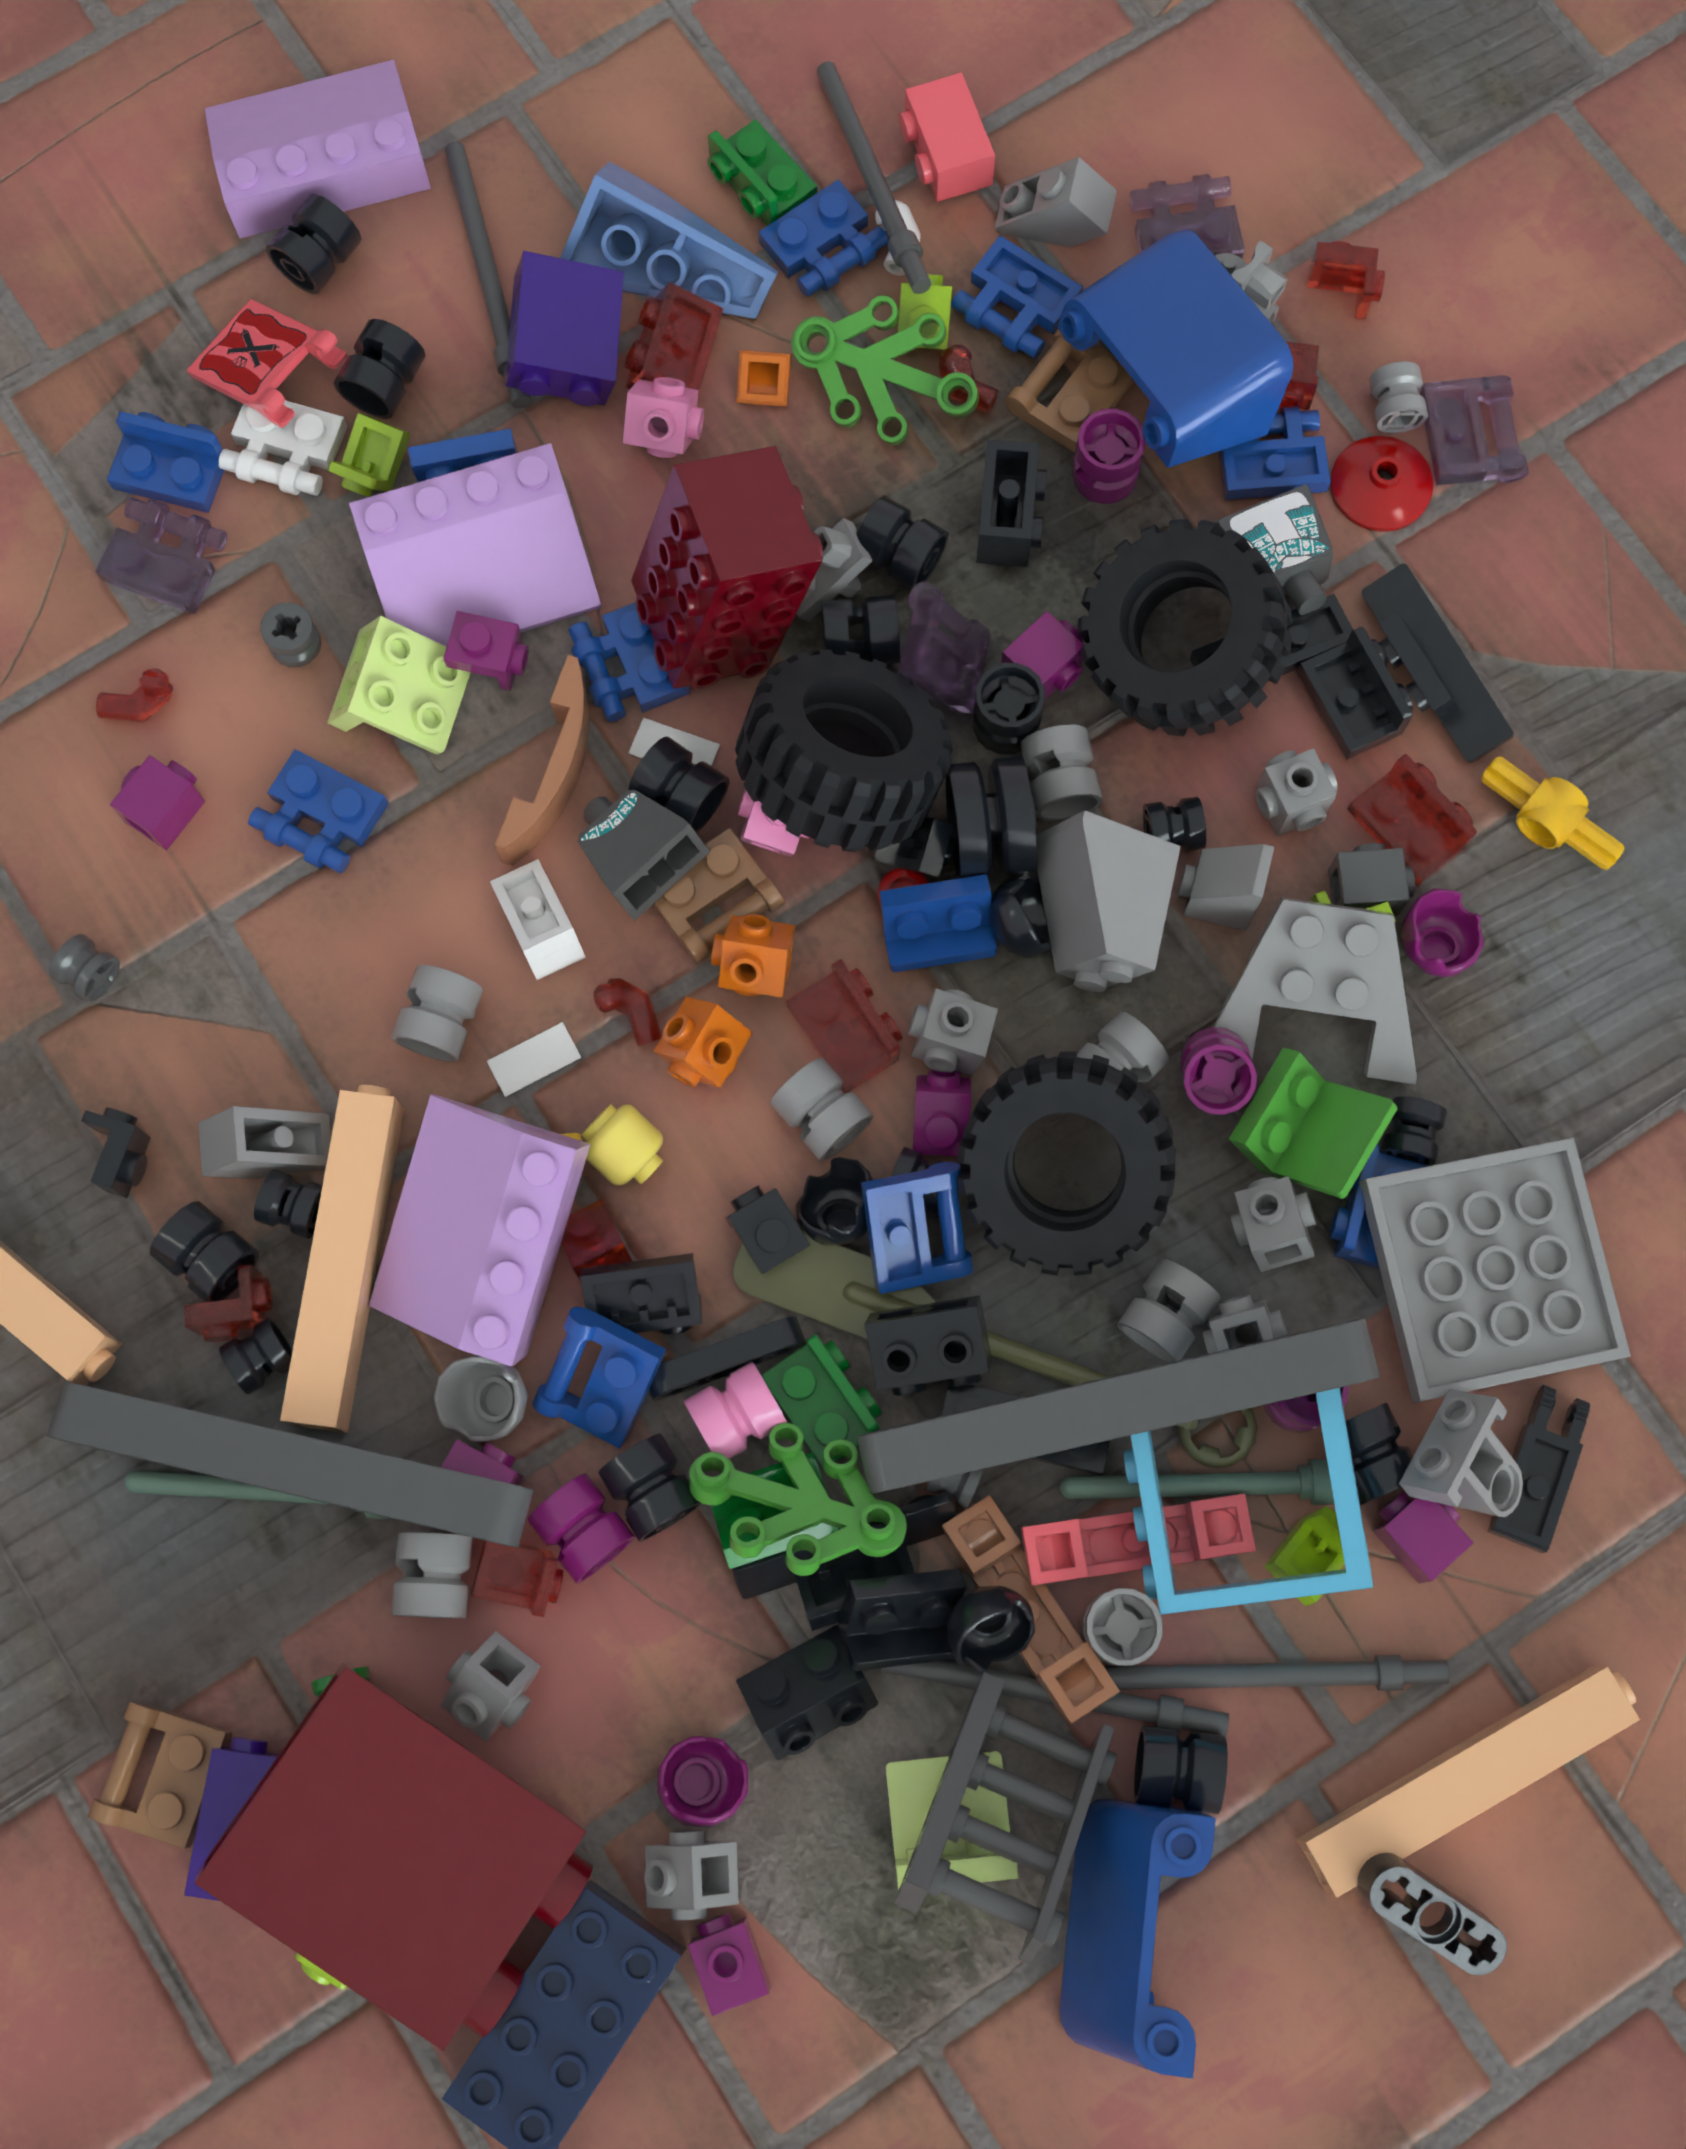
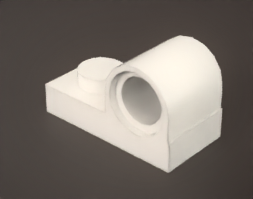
(538, 919)

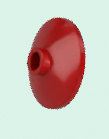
(1373, 500)

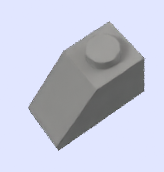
(1226, 884)
(258, 1140)

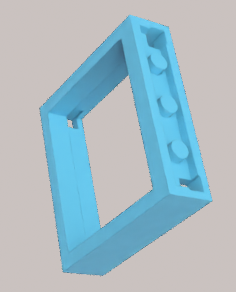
(1151, 1527)

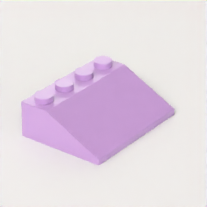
(321, 137)
(480, 544)
(478, 1229)

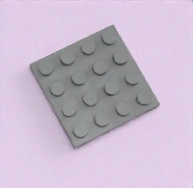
(1493, 1269)

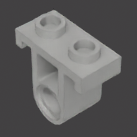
(1464, 1460)

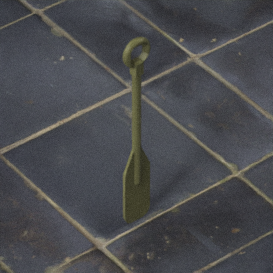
(841, 1291)

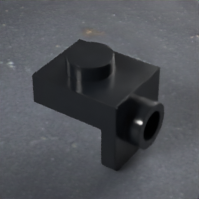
(923, 851)
(123, 1155)
(766, 1228)

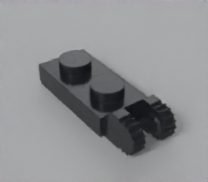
(1546, 1470)

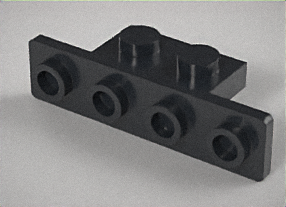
(1436, 664)
(826, 1588)

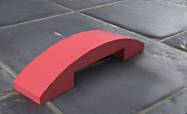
(1110, 1542)

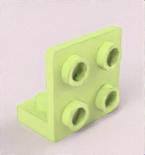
(399, 686)
(910, 1795)

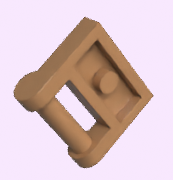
(1093, 386)
(709, 883)
(177, 1780)

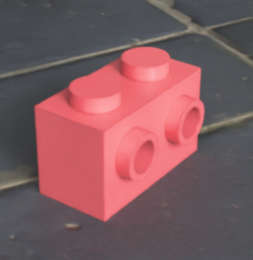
(948, 137)

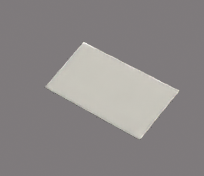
(652, 731)
(533, 1059)

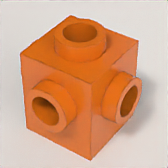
(754, 955)
(702, 1043)

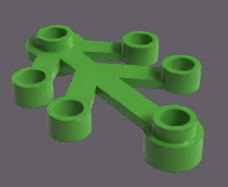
(877, 364)
(803, 1505)

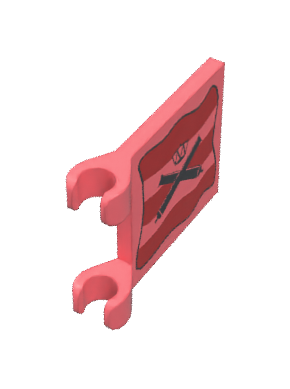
(258, 354)

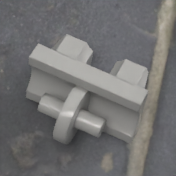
(1257, 278)
(838, 572)

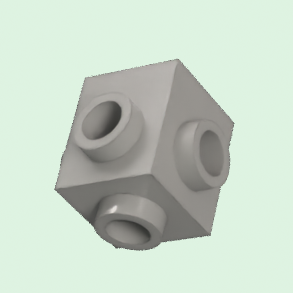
(1294, 806)
(952, 1031)
(1274, 1222)
(1242, 1311)
(490, 1686)
(691, 1875)

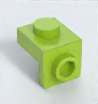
(935, 300)
(371, 456)
(1309, 1548)

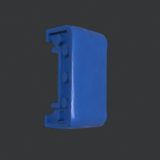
(1188, 344)
(1113, 1931)

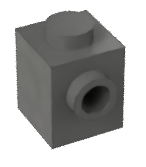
(1371, 877)

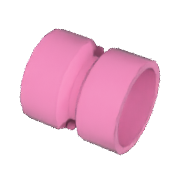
(736, 1412)

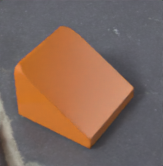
(764, 377)

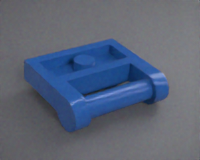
(900, 1230)
(615, 1385)

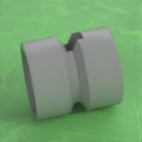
(1060, 763)
(437, 1011)
(1128, 1045)
(823, 1111)
(1158, 1327)
(432, 1575)
(1122, 1627)

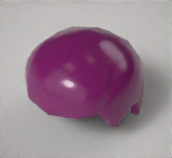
(1441, 934)
(702, 1781)

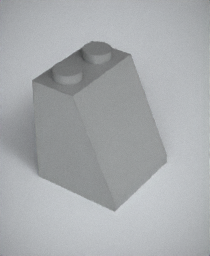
(1104, 898)

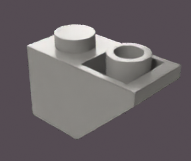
(1057, 205)

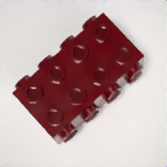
(724, 567)

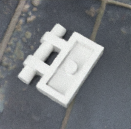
(307, 440)

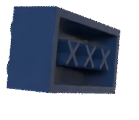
(565, 2023)

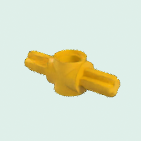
(1552, 813)

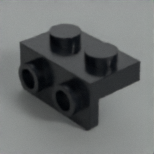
(1357, 694)
(806, 1694)

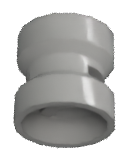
(1399, 402)

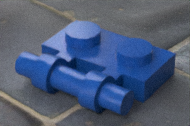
(816, 228)
(1024, 285)
(1279, 464)
(635, 650)
(325, 797)

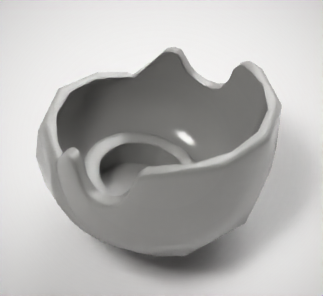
(480, 1398)

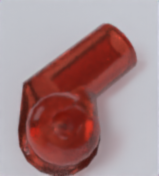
(958, 359)
(142, 703)
(633, 1003)

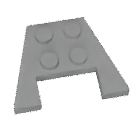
(1329, 964)

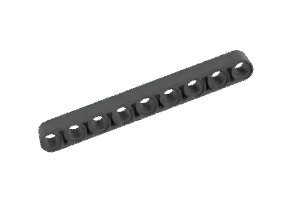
(1119, 1406)
(292, 1464)

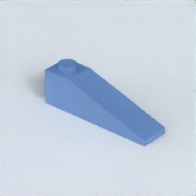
(659, 241)

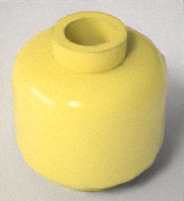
(623, 1145)

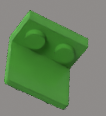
(1311, 1127)

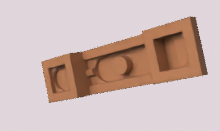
(530, 822)
(1056, 1652)

